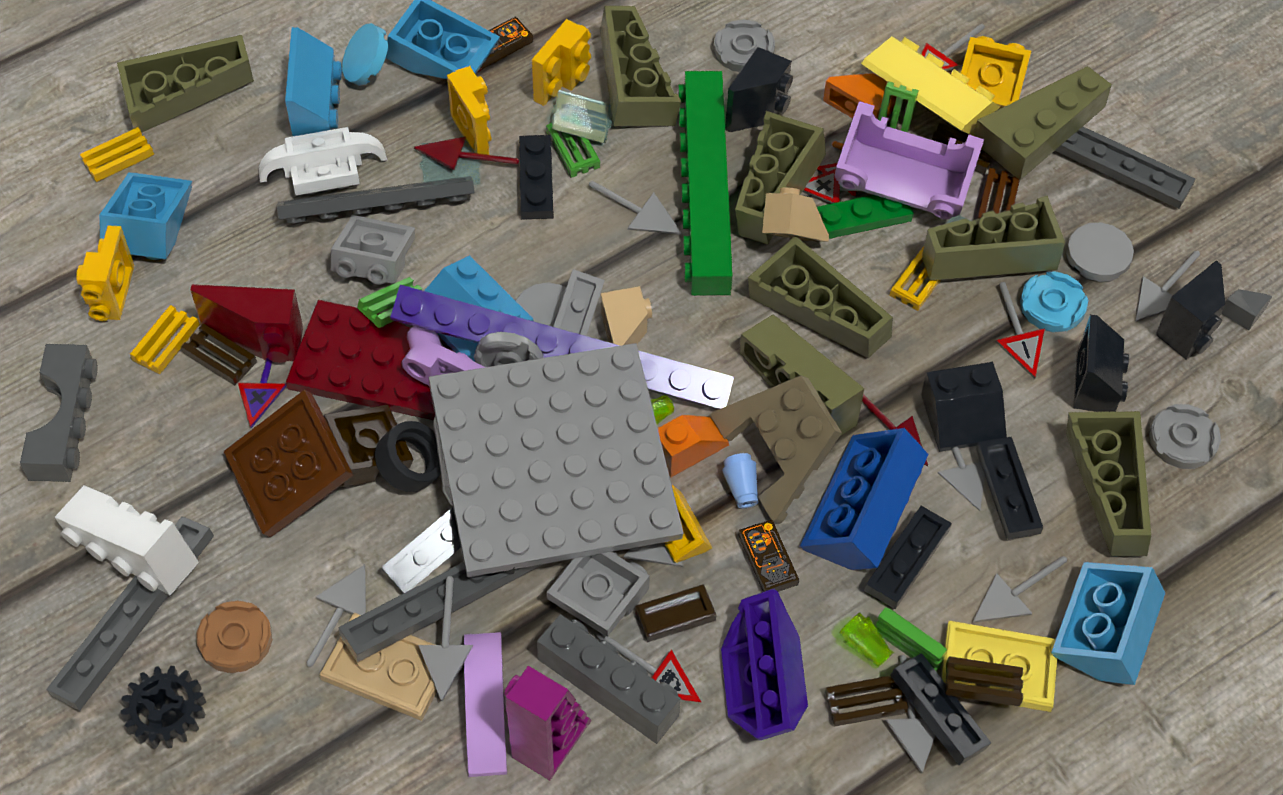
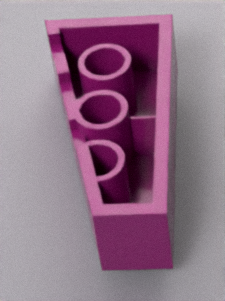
(542, 721)

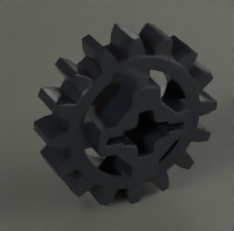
(174, 712)

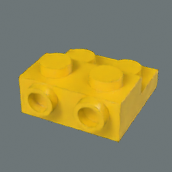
(561, 61)
(996, 68)
(470, 108)
(106, 276)

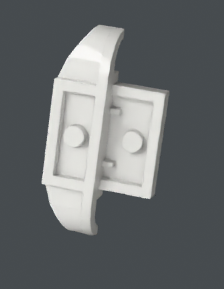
(321, 159)

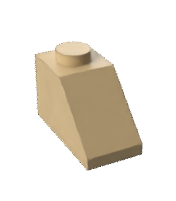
(793, 215)
(625, 315)

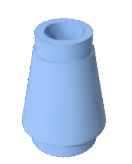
(742, 479)

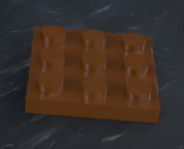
(288, 463)

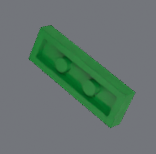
(863, 215)

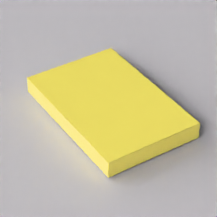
(1010, 649)

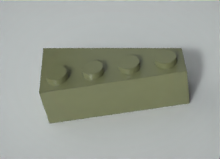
(182, 79)
(635, 80)
(1042, 121)
(784, 157)
(996, 243)
(820, 298)
(783, 355)
(1114, 474)

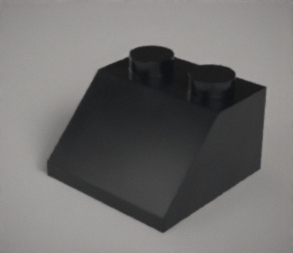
(758, 89)
(1194, 313)
(1100, 368)
(964, 405)

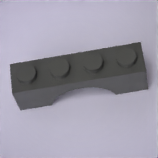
(53, 449)

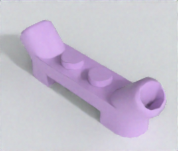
(430, 358)

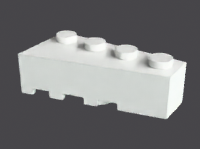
(127, 539)

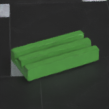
(901, 93)
(581, 165)
(382, 300)
(909, 638)

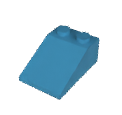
(438, 41)
(148, 213)

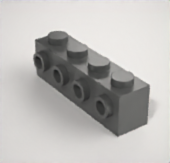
(609, 678)

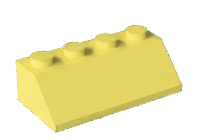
(938, 89)

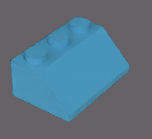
(311, 84)
(473, 285)
(1110, 621)

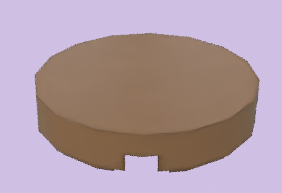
(234, 636)

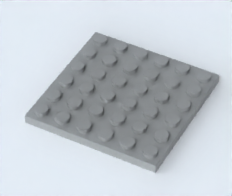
(553, 459)

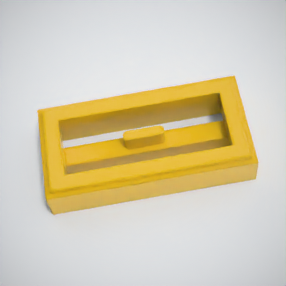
(115, 150)
(908, 296)
(160, 336)

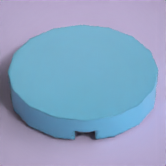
(365, 54)
(1053, 302)

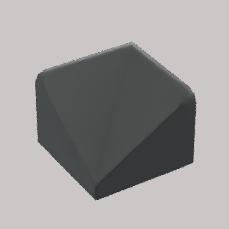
(1245, 307)

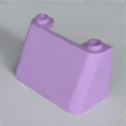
(906, 165)

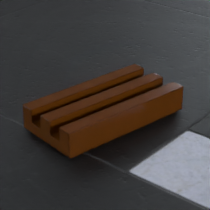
(1003, 179)

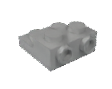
(371, 249)
(600, 589)

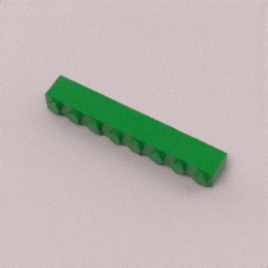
(706, 184)

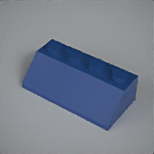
(865, 499)

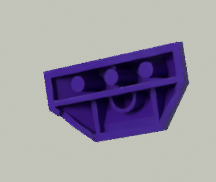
(764, 668)

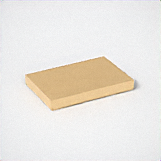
(389, 677)

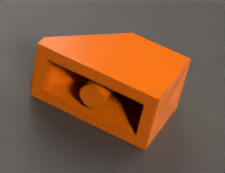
(847, 91)
(689, 441)

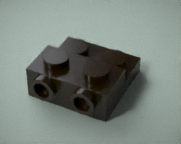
(358, 436)

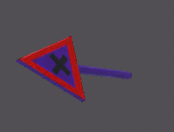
(259, 396)

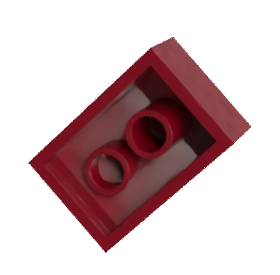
(254, 318)

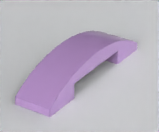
(485, 705)

